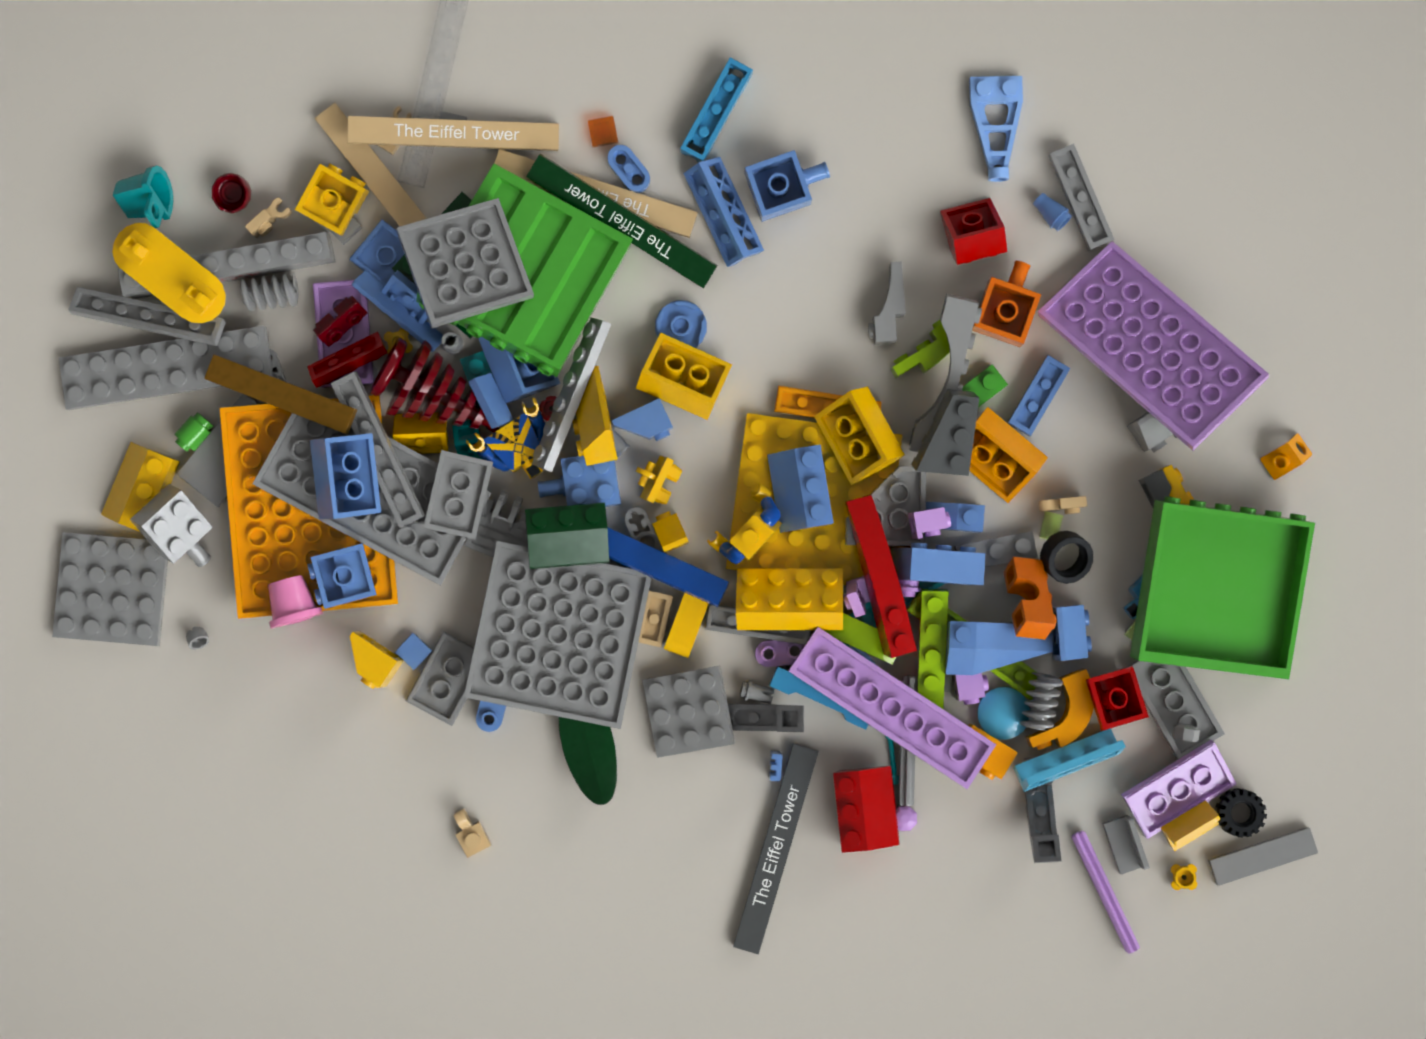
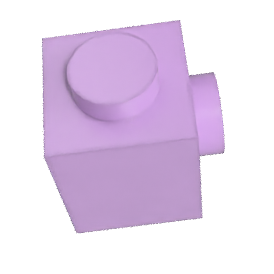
(970, 687)

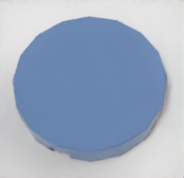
(682, 322)

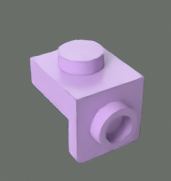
(856, 596)

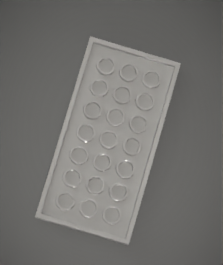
(290, 477)

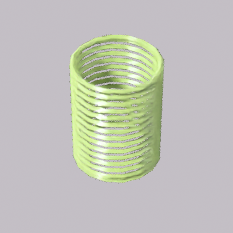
(1056, 520)

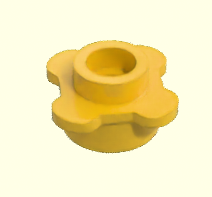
(391, 338)
(1188, 883)

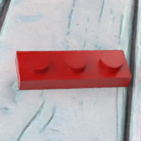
(347, 359)

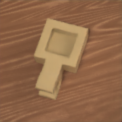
(263, 221)
(472, 836)

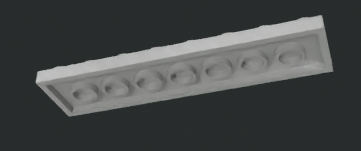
(157, 368)

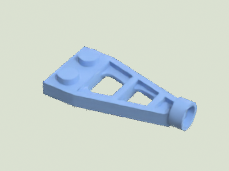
(992, 91)

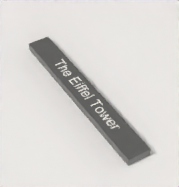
(775, 848)

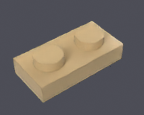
(655, 618)

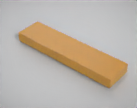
(804, 402)

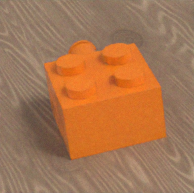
(1008, 307)

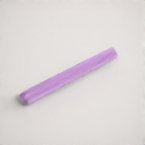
(1105, 892)

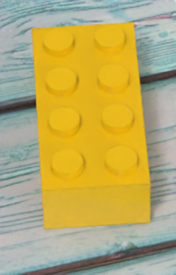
(789, 599)

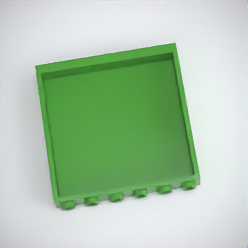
(1222, 588)

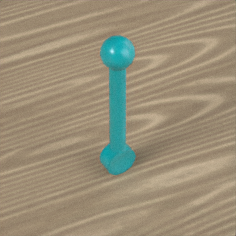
(892, 761)

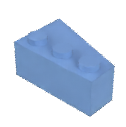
(939, 564)

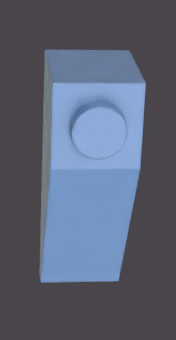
(963, 516)

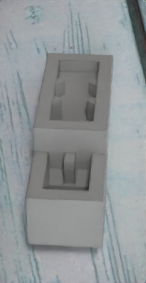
(884, 326)

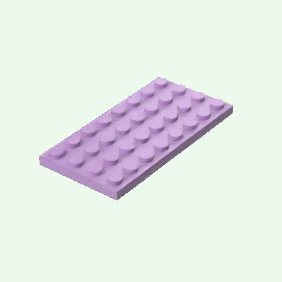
(1153, 345)

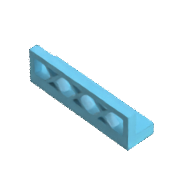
(1068, 759)

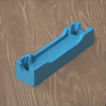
(716, 110)
(788, 683)

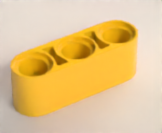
(686, 625)

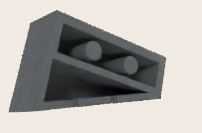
(951, 436)

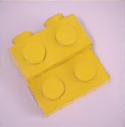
(332, 198)

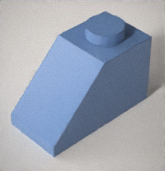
(646, 421)

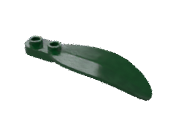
(590, 757)

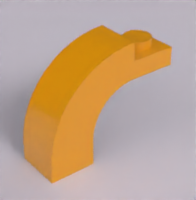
(1075, 716)

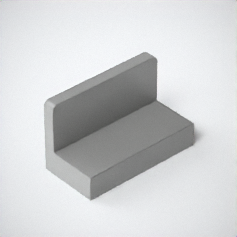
(1125, 844)

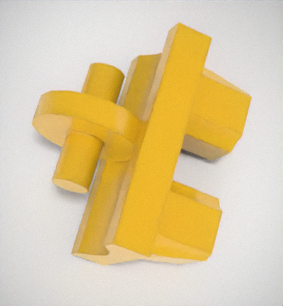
(653, 478)

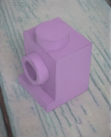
(928, 522)

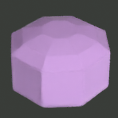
(906, 818)

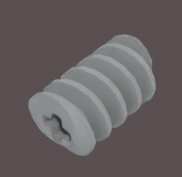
(270, 293)
(1042, 701)

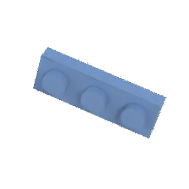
(1038, 395)

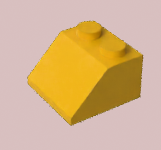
(373, 661)

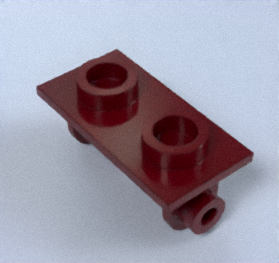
(349, 314)

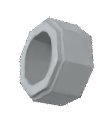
(1185, 732)

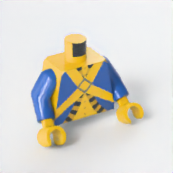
(514, 443)
(754, 531)

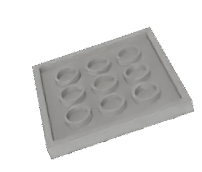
(465, 263)
(109, 590)

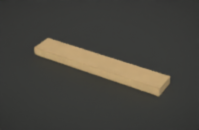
(370, 168)

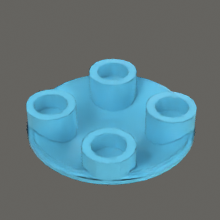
(1002, 713)

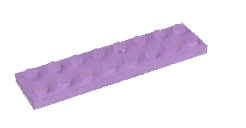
(892, 708)

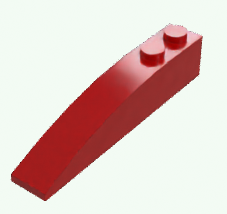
(880, 578)

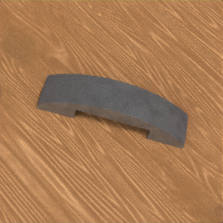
(767, 717)
(1042, 823)

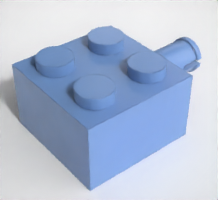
(782, 185)
(584, 483)

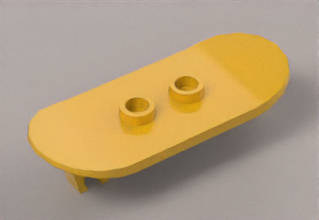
(169, 273)

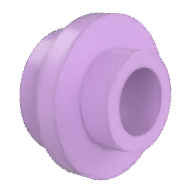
(909, 588)

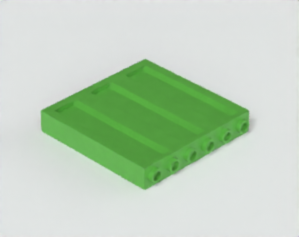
(567, 264)

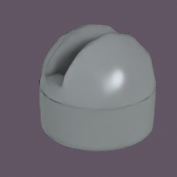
(197, 638)

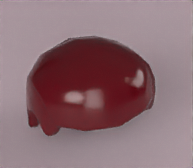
(231, 193)

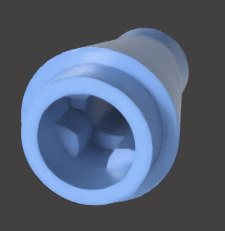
(1054, 213)

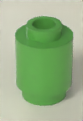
(193, 432)

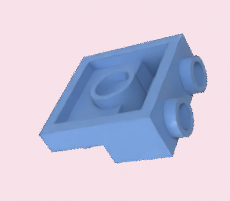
(342, 576)

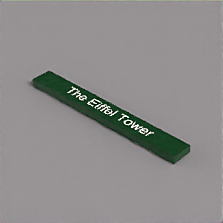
(605, 209)

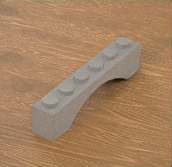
(958, 321)

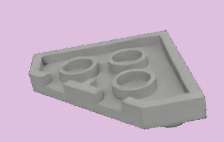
(894, 498)

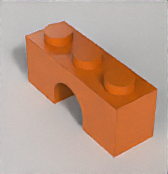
(1035, 614)

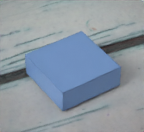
(413, 651)

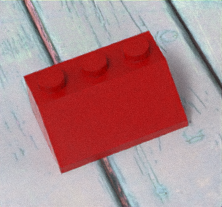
(866, 808)

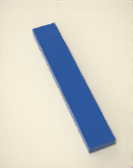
(666, 568)

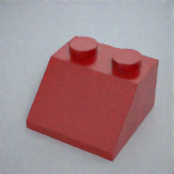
(974, 231)
(1117, 698)

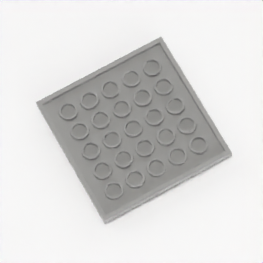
(558, 637)

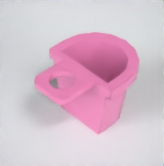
(291, 602)

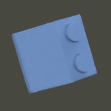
(1070, 633)

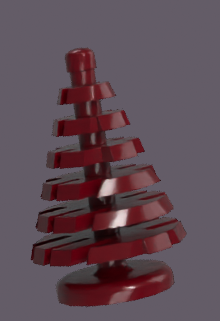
(424, 386)

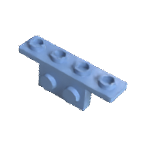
(400, 304)

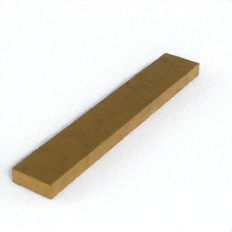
(280, 394)

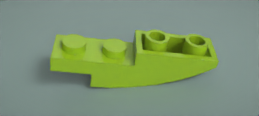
(928, 353)

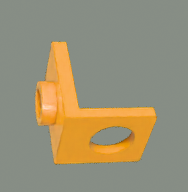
(1286, 457)

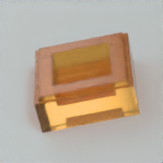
(603, 131)

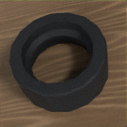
(1078, 569)

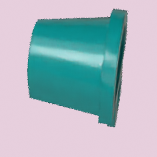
(146, 195)

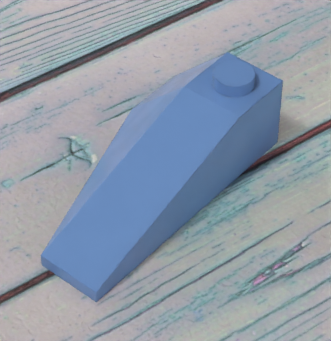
(987, 646)

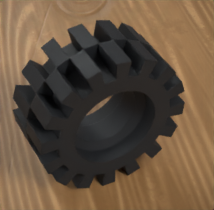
(1256, 812)

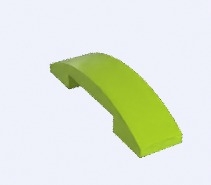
(861, 637)

